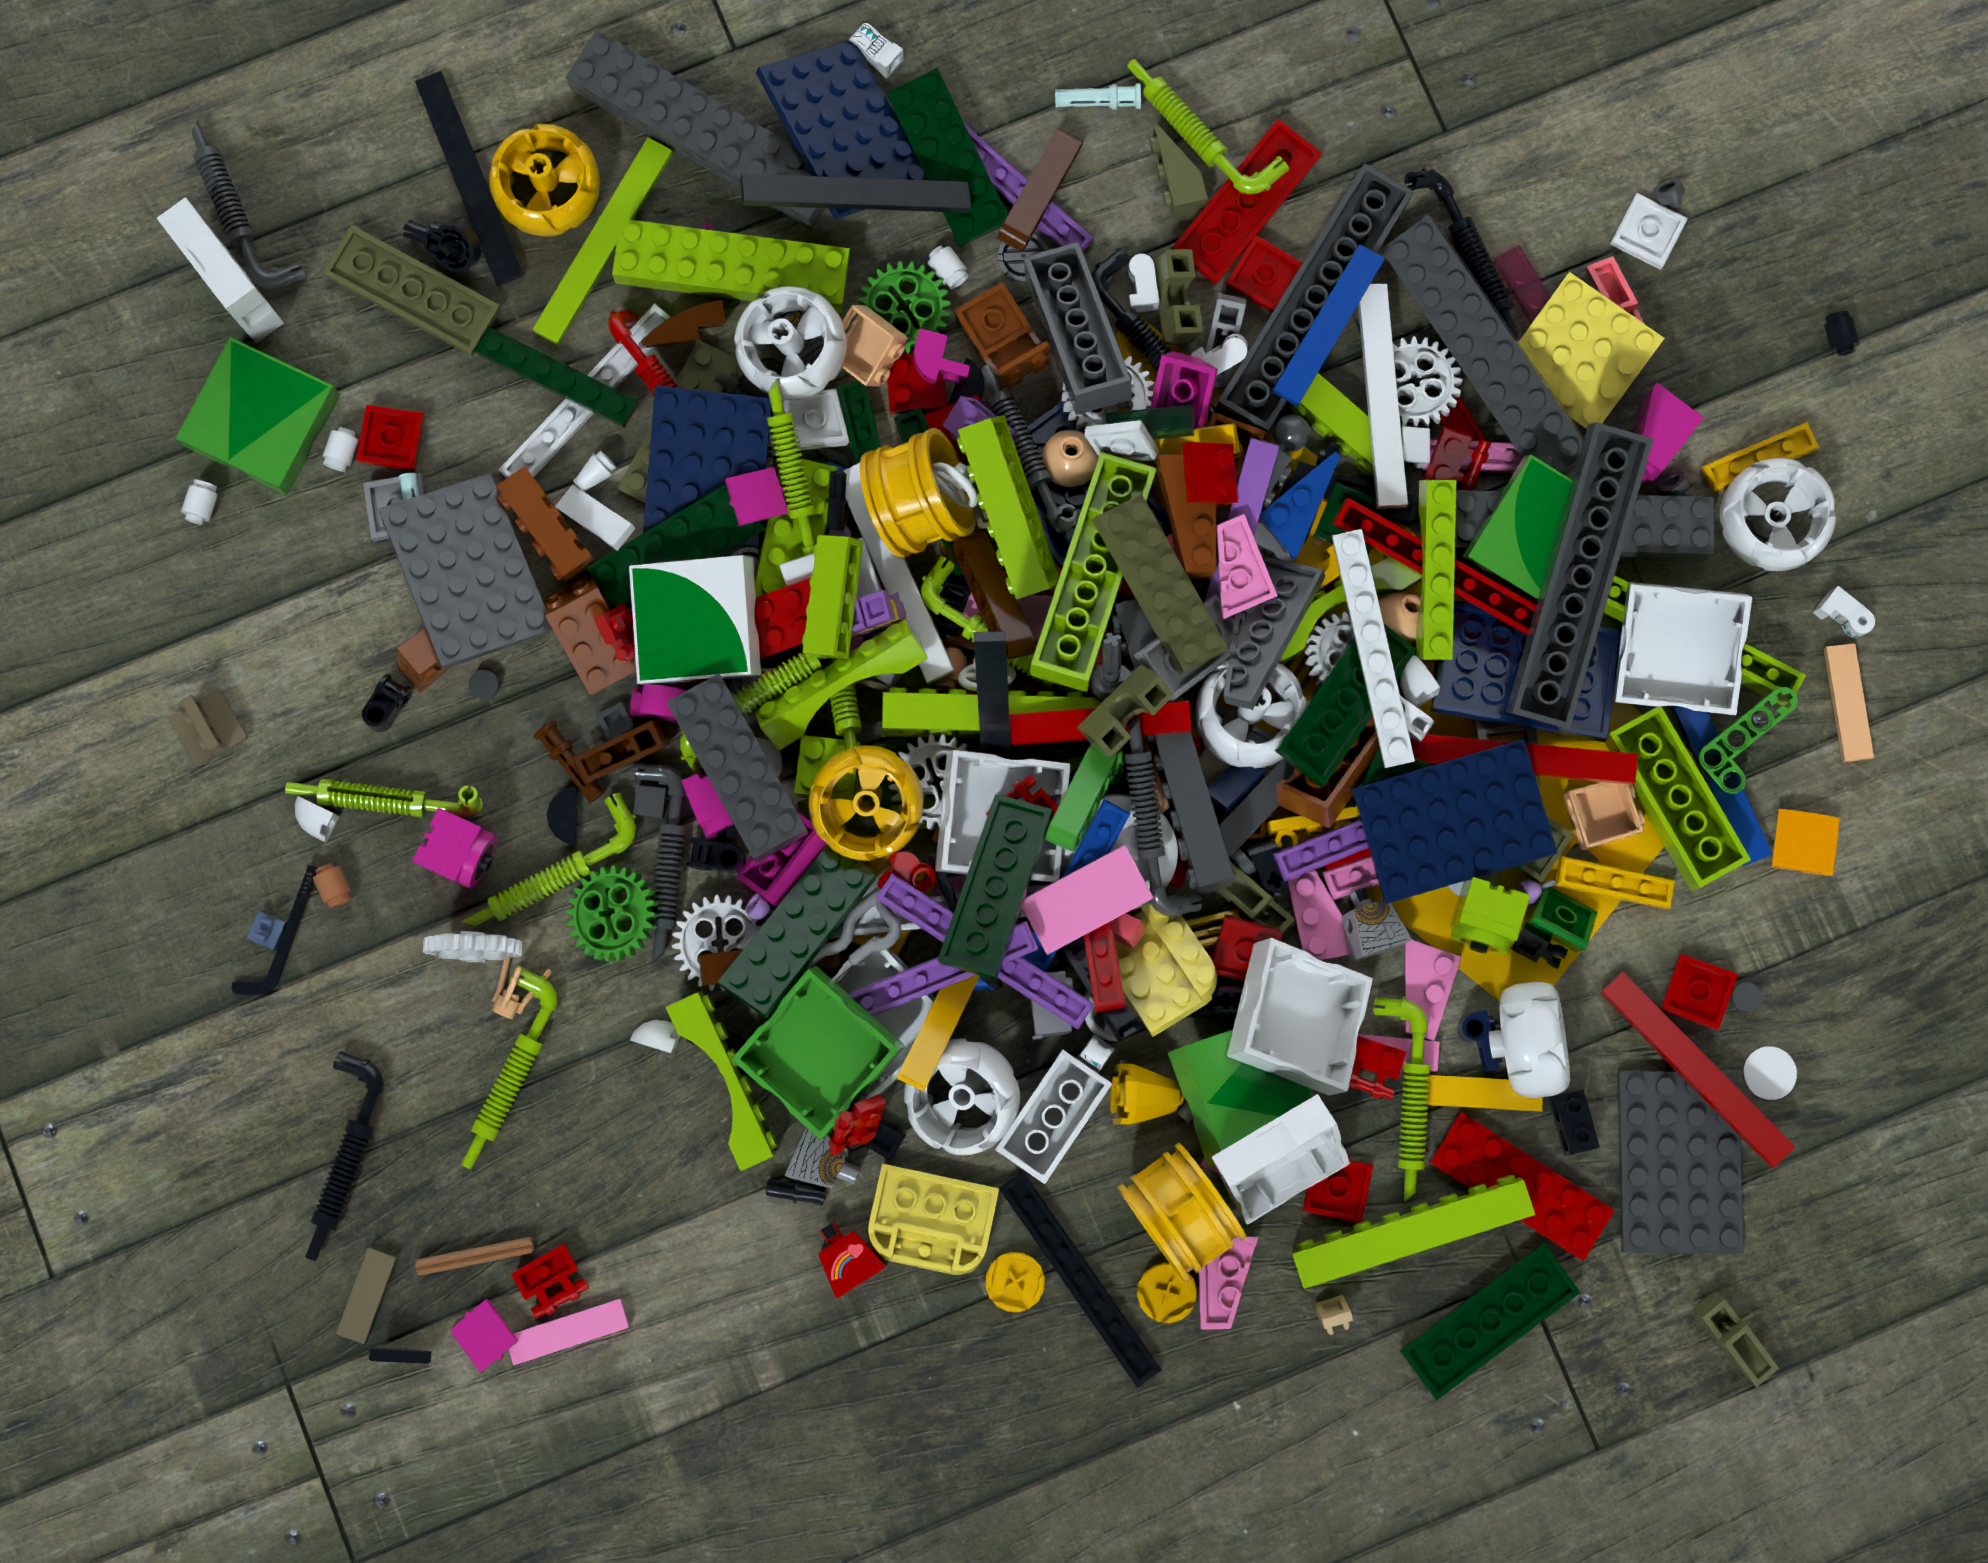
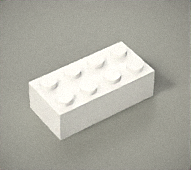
(1053, 1116)

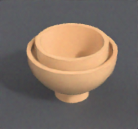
(1067, 469)
(1397, 617)

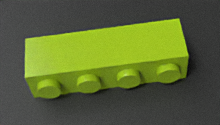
(1339, 420)
(832, 597)

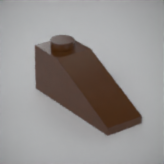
(622, 750)

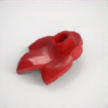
(906, 867)

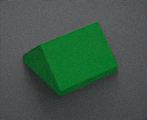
(1563, 919)

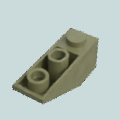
(1181, 177)

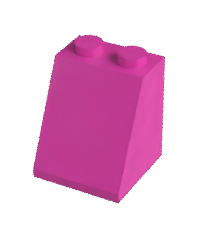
(1668, 423)

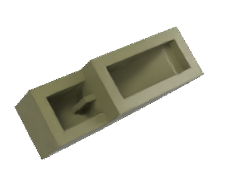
(1256, 903)
(1735, 1339)

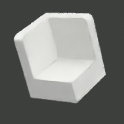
(1416, 445)

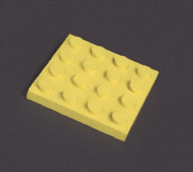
(1587, 349)

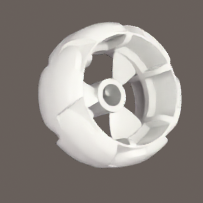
(759, 326)
(1781, 552)
(1229, 742)
(1532, 1040)
(936, 1122)

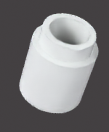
(947, 267)
(340, 449)
(199, 502)

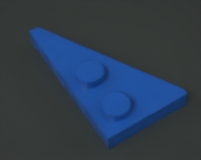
(1294, 511)

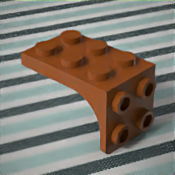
(1003, 336)
(572, 620)

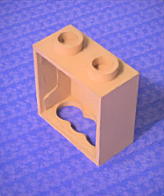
(871, 346)
(1603, 813)

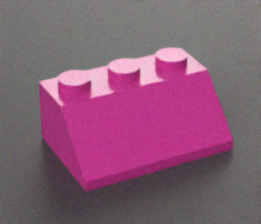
(1185, 382)
(780, 871)

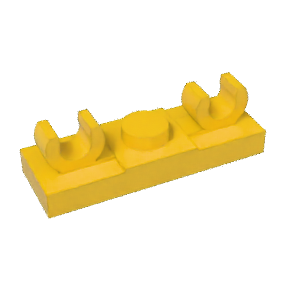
(1288, 826)

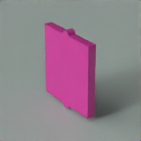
(756, 496)
(484, 1335)

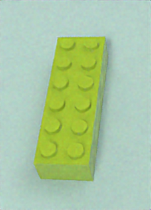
(1009, 506)
(1678, 800)

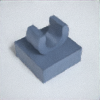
(266, 930)

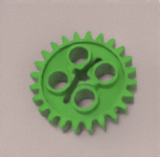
(925, 294)
(589, 920)

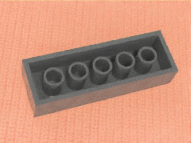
(1077, 328)
(737, 767)

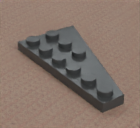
(1267, 629)

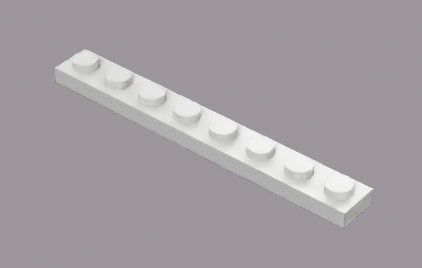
(1373, 648)

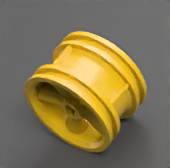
(905, 496)
(1182, 1211)

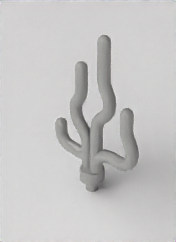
(868, 901)

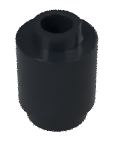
(1841, 333)

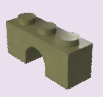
(1179, 319)
(1136, 694)

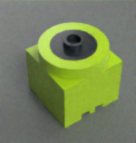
(1488, 916)

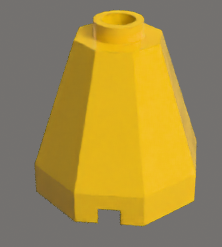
(1142, 1095)

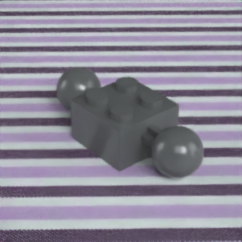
(1291, 435)

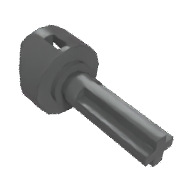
(1111, 672)

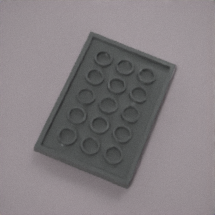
(465, 571)
(1676, 1168)

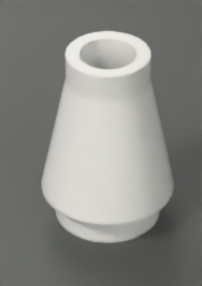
(595, 471)

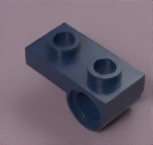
(1486, 1024)

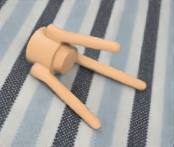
(505, 1000)

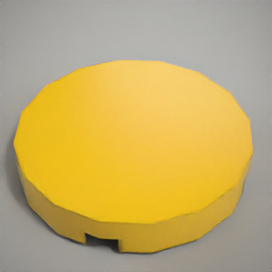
(1015, 1282)
(1165, 1294)

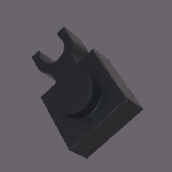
(1535, 944)

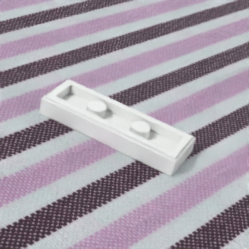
(595, 517)

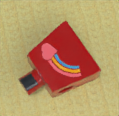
(847, 1260)

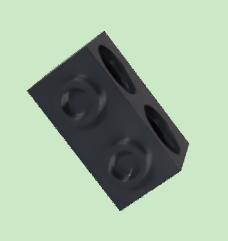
(1573, 1122)

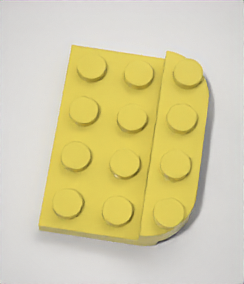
(1166, 971)
(931, 1220)

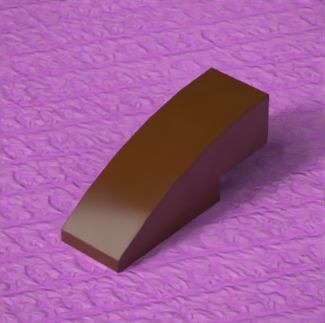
(685, 325)

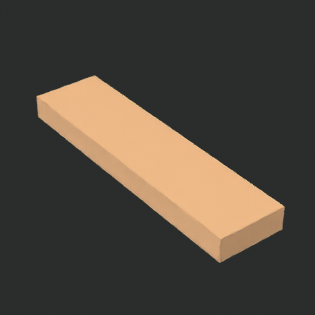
(1848, 703)

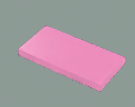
(1086, 899)

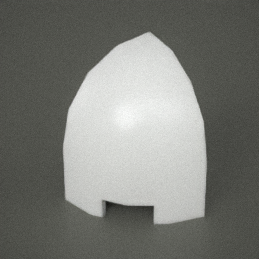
(1418, 683)
(315, 819)
(658, 1035)

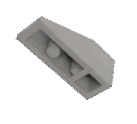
(1225, 321)

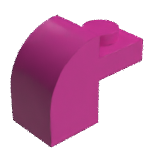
(929, 361)
(652, 700)

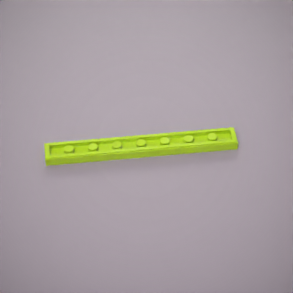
(602, 241)

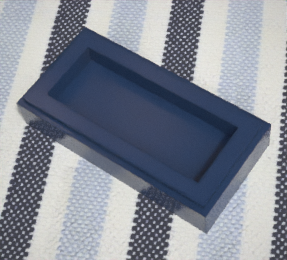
(1234, 785)

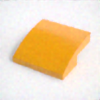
(1805, 842)

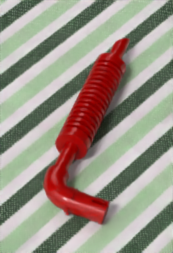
(648, 367)

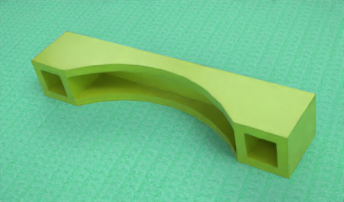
(1388, 578)
(1436, 610)
(887, 653)
(696, 1022)

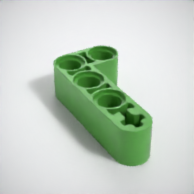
(1750, 734)
(1084, 797)

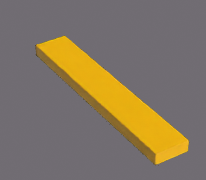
(936, 1033)

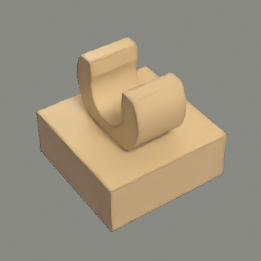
(1333, 1313)

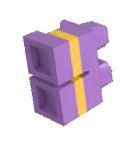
(877, 612)

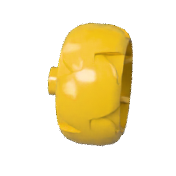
(578, 167)
(830, 814)

